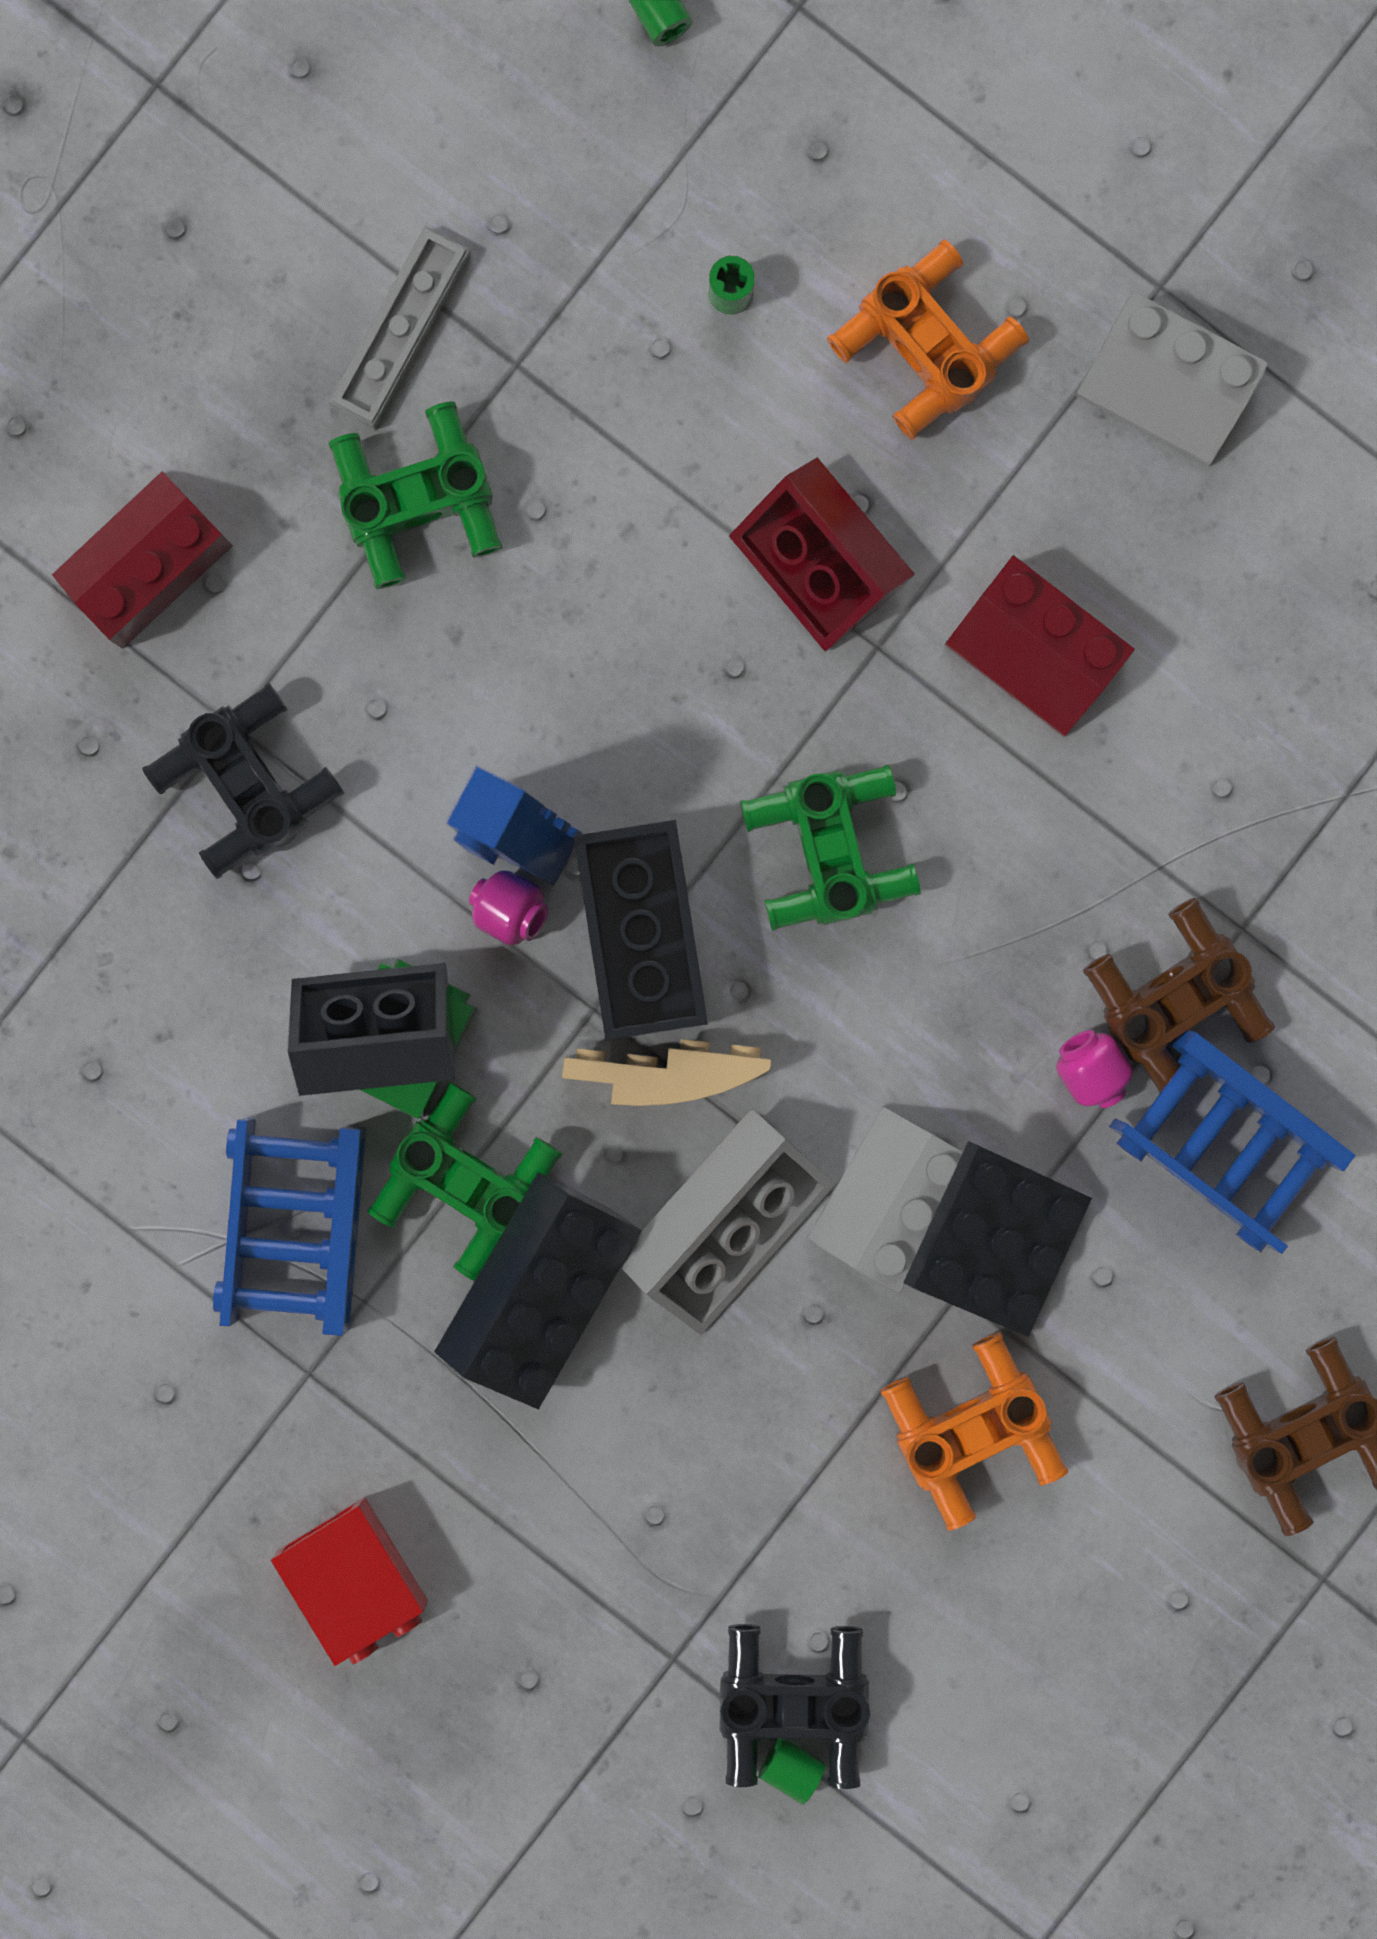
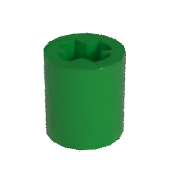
(662, 19)
(731, 284)
(792, 1770)

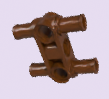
(1179, 995)
(1304, 1435)

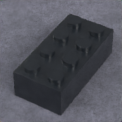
(640, 930)
(537, 1292)

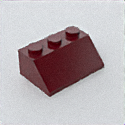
(820, 553)
(141, 560)
(1039, 646)

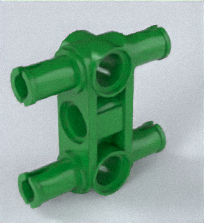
(415, 495)
(830, 847)
(458, 1178)

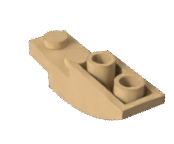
(689, 1074)

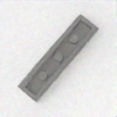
(399, 327)

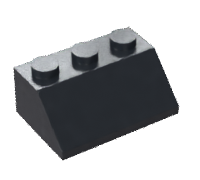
(371, 1029)

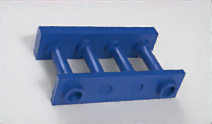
(1276, 1122)
(333, 1254)

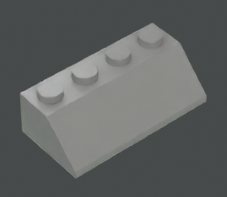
(725, 1222)

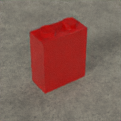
(351, 1583)

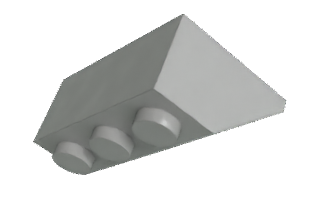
(1171, 378)
(886, 1199)

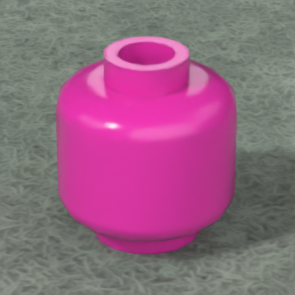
(508, 907)
(1094, 1069)

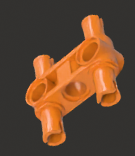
(927, 339)
(974, 1431)

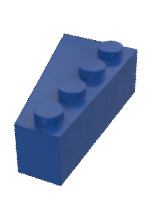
(510, 824)

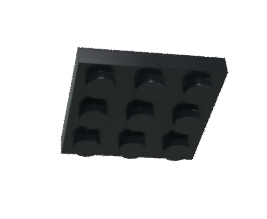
(997, 1239)

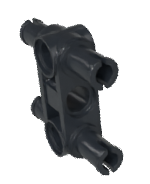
(242, 780)
(794, 1706)

